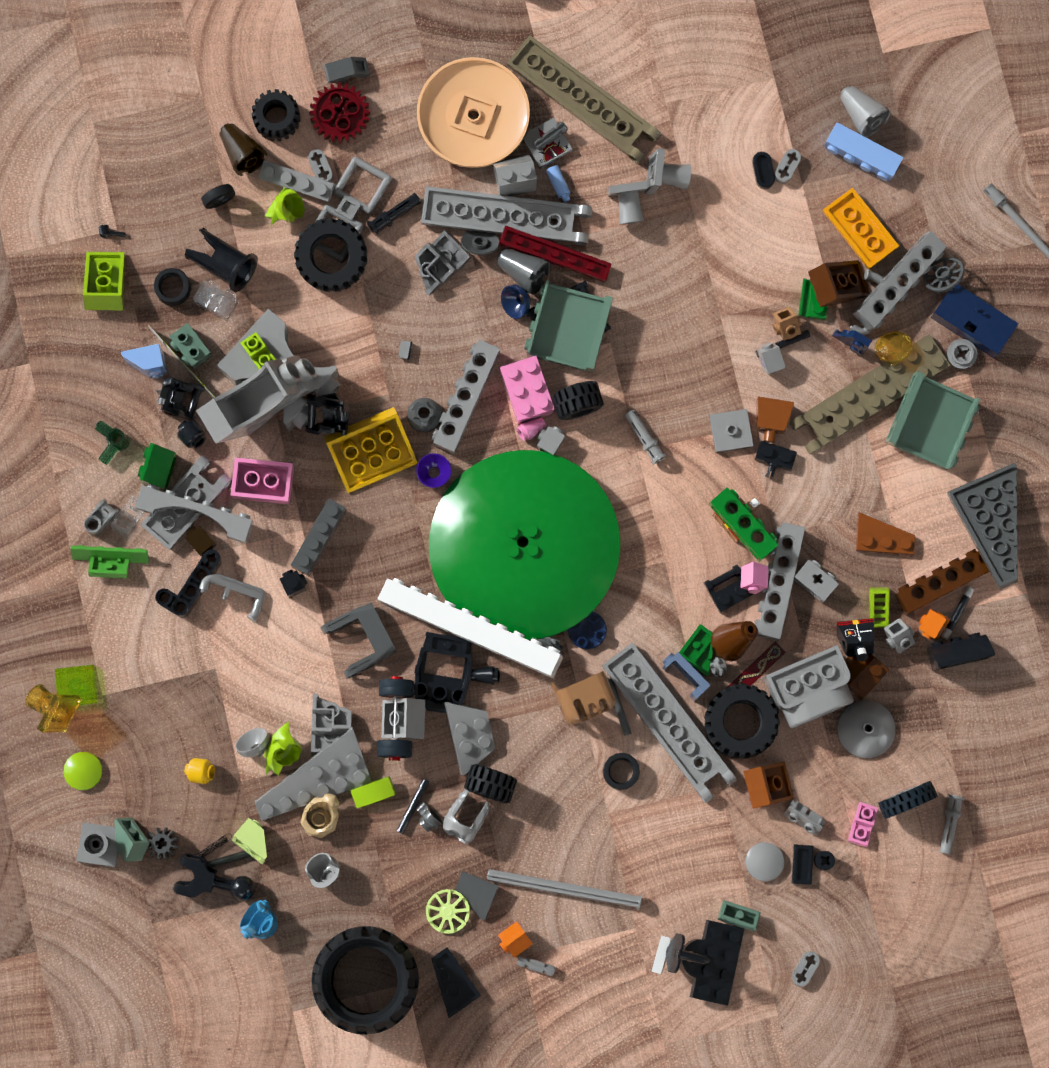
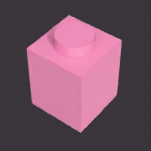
(754, 577)

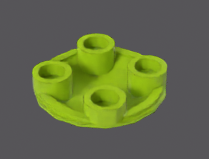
(82, 771)

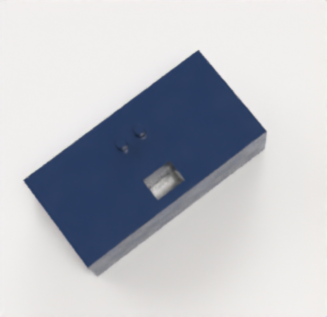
(974, 320)

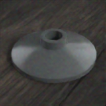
(479, 242)

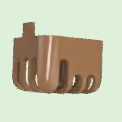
(585, 693)

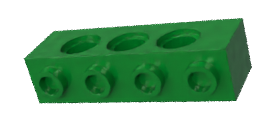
(745, 535)

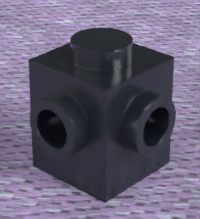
(293, 583)

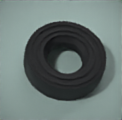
(218, 196)

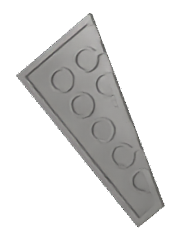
(328, 772)

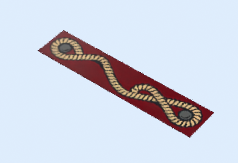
(760, 665)

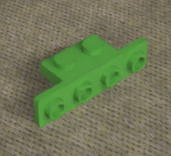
(109, 561)

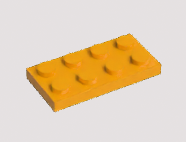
(860, 228)

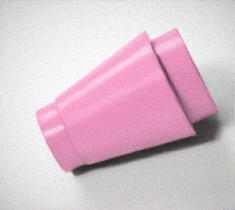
(531, 428)

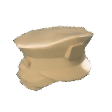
(320, 816)

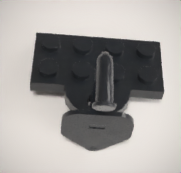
(712, 960)

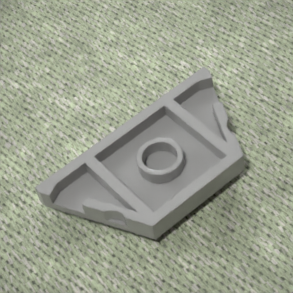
(470, 734)

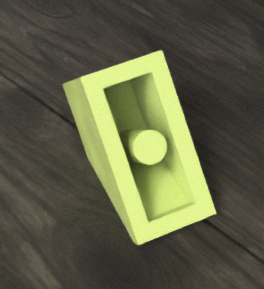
(252, 840)

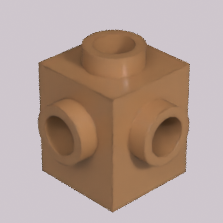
(786, 323)

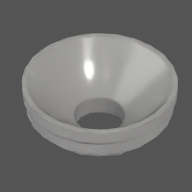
(252, 743)

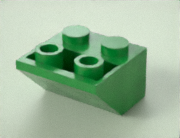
(157, 466)

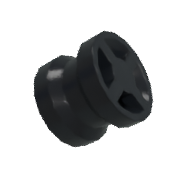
(827, 864)

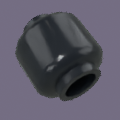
(191, 434)

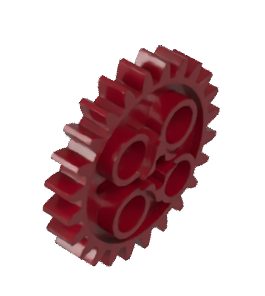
(354, 120)

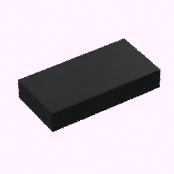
(802, 864)

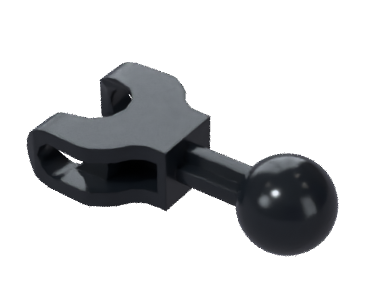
(205, 880)

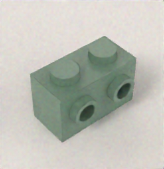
(190, 346)

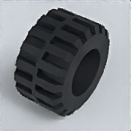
(274, 100)
(578, 400)
(490, 783)

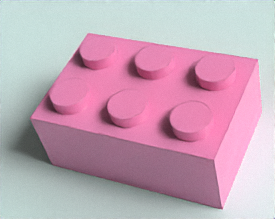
(527, 390)
(262, 481)

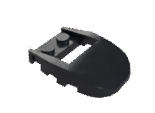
(437, 688)

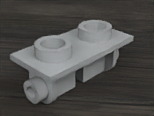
(796, 813)

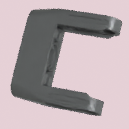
(375, 632)

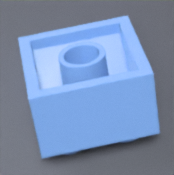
(148, 360)

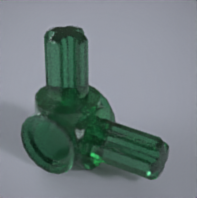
(111, 435)

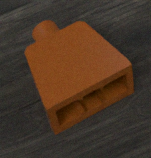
(772, 416)

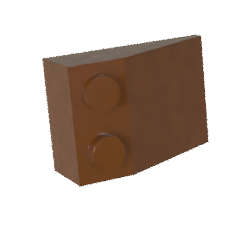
(838, 282)

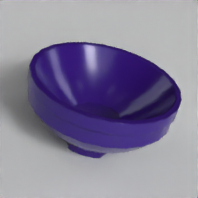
(427, 463)

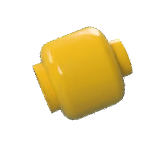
(199, 771)

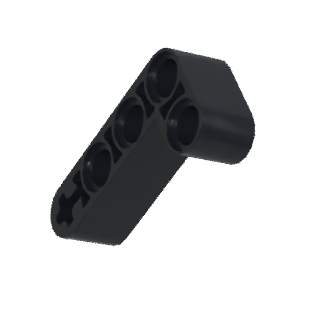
(192, 581)

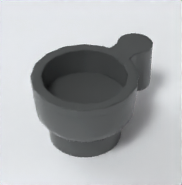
(429, 819)

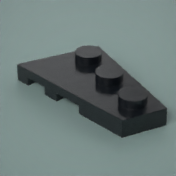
(453, 982)

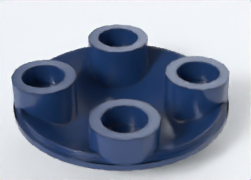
(589, 632)

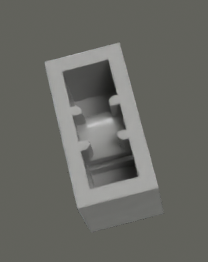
(819, 590)

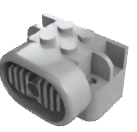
(811, 687)

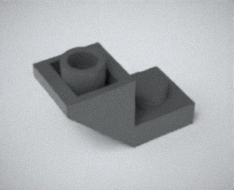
(346, 68)

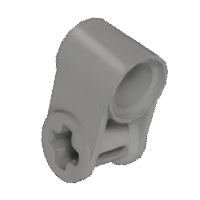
(101, 516)

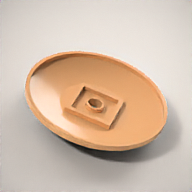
(468, 87)

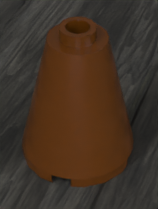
(733, 639)

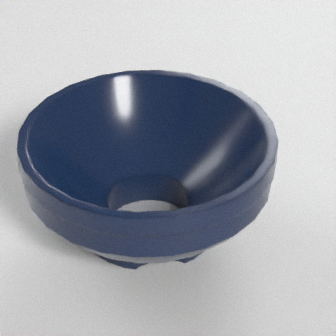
(511, 301)

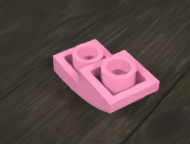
(862, 824)

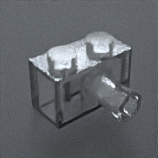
(215, 299)

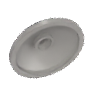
(853, 734)

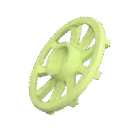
(447, 911)

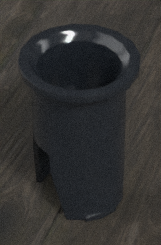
(225, 262)

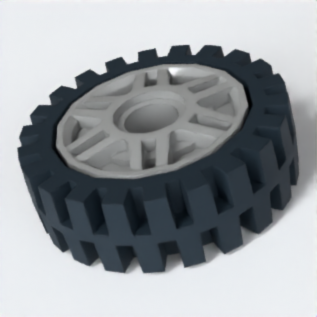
(907, 799)

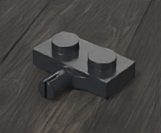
(775, 457)

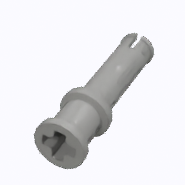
(649, 444)
(947, 847)

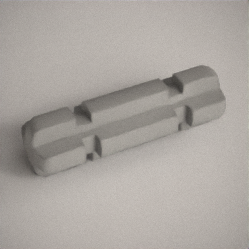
(536, 965)

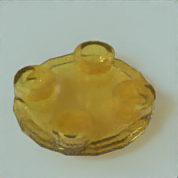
(893, 347)

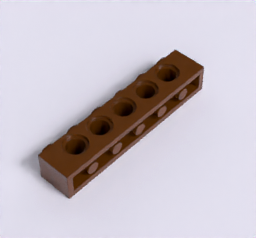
(910, 603)

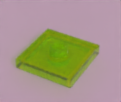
(77, 681)

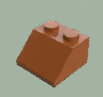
(768, 785)

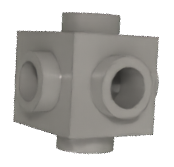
(899, 636)

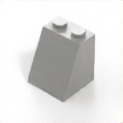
(515, 175)

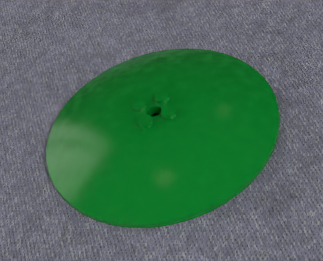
(568, 553)

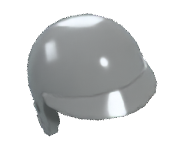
(322, 870)

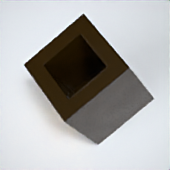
(199, 540)

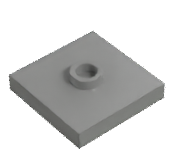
(731, 430)

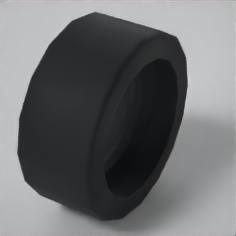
(167, 273)
(606, 771)

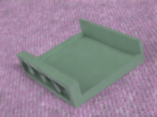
(568, 327)
(932, 421)

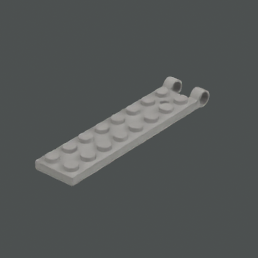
(492, 212)
(666, 719)

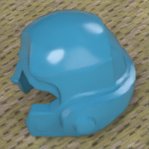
(259, 921)

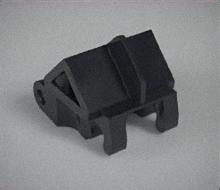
(172, 394)
(335, 414)

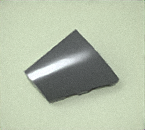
(477, 892)

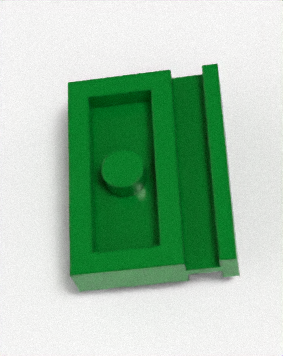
(809, 305)

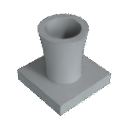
(664, 173)
(629, 202)
(106, 853)

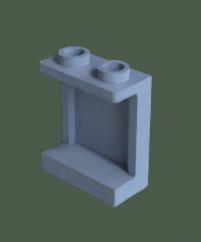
(689, 672)

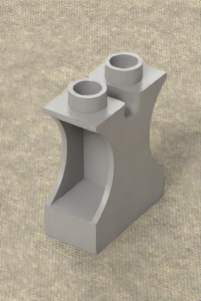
(238, 366)
(258, 398)

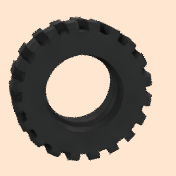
(326, 229)
(715, 721)

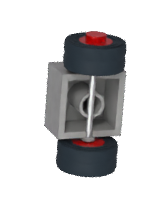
(401, 718)

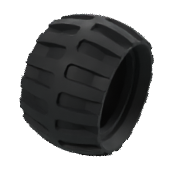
(325, 993)

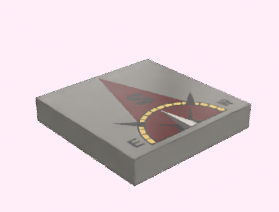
(552, 151)

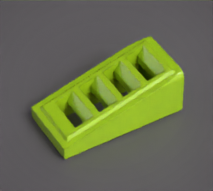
(880, 590)

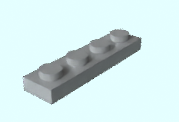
(296, 181)

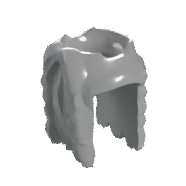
(453, 827)

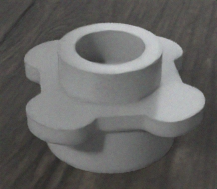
(718, 666)

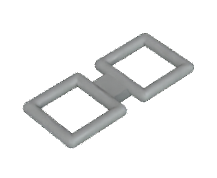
(350, 206)

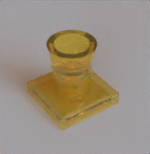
(56, 709)

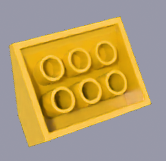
(371, 450)

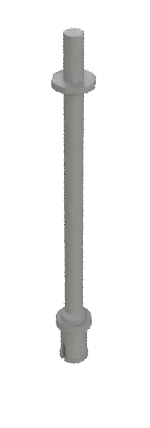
(1001, 201)

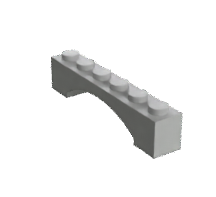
(153, 500)

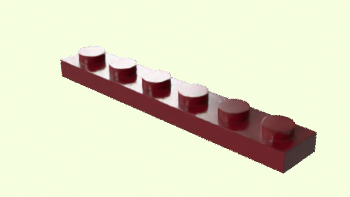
(555, 254)

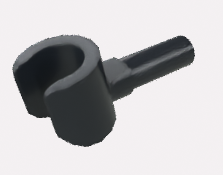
(104, 232)

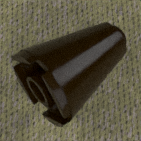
(241, 149)

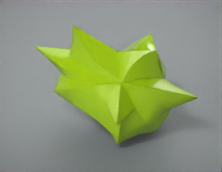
(286, 207)
(282, 750)

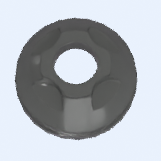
(424, 424)

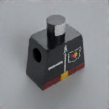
(856, 637)

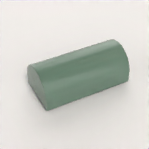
(739, 915)

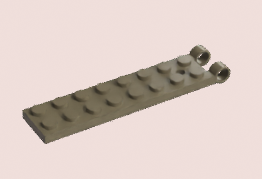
(581, 97)
(869, 394)

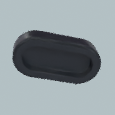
(763, 170)

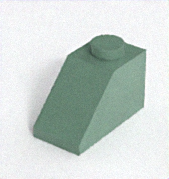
(130, 840)

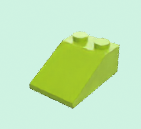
(104, 281)

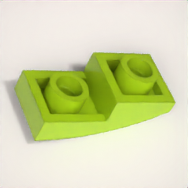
(257, 350)
(373, 792)

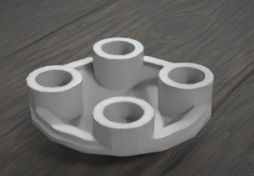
(764, 861)

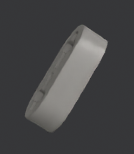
(324, 165)
(791, 168)
(801, 966)

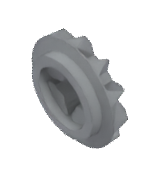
(962, 345)

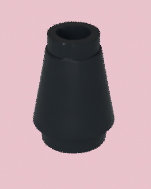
(486, 675)

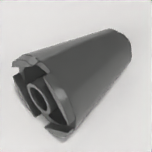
(524, 269)

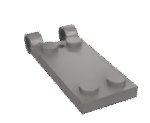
(171, 524)

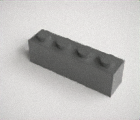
(318, 537)

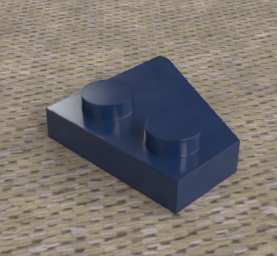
(857, 342)

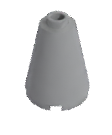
(864, 110)

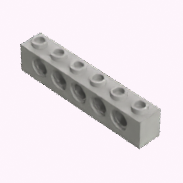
(865, 312)
(451, 442)
(794, 535)

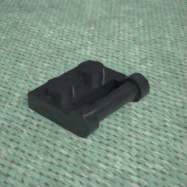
(730, 595)

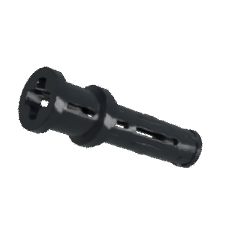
(387, 218)

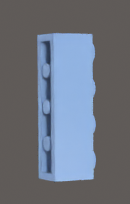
(863, 152)

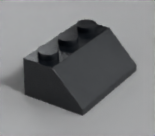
(960, 651)

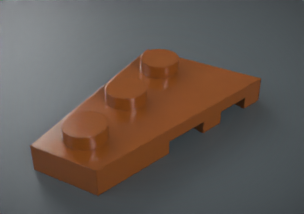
(882, 538)

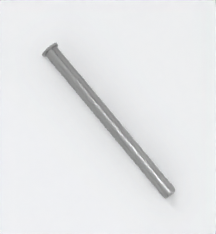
(564, 888)

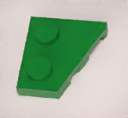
(699, 650)

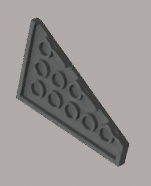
(990, 518)

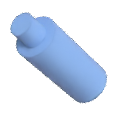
(558, 183)

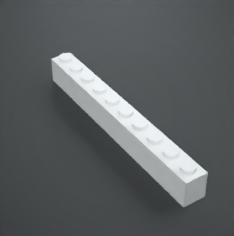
(471, 628)

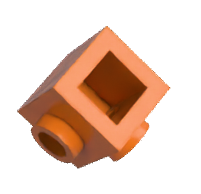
(933, 624)
(514, 940)

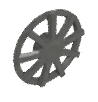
(944, 274)

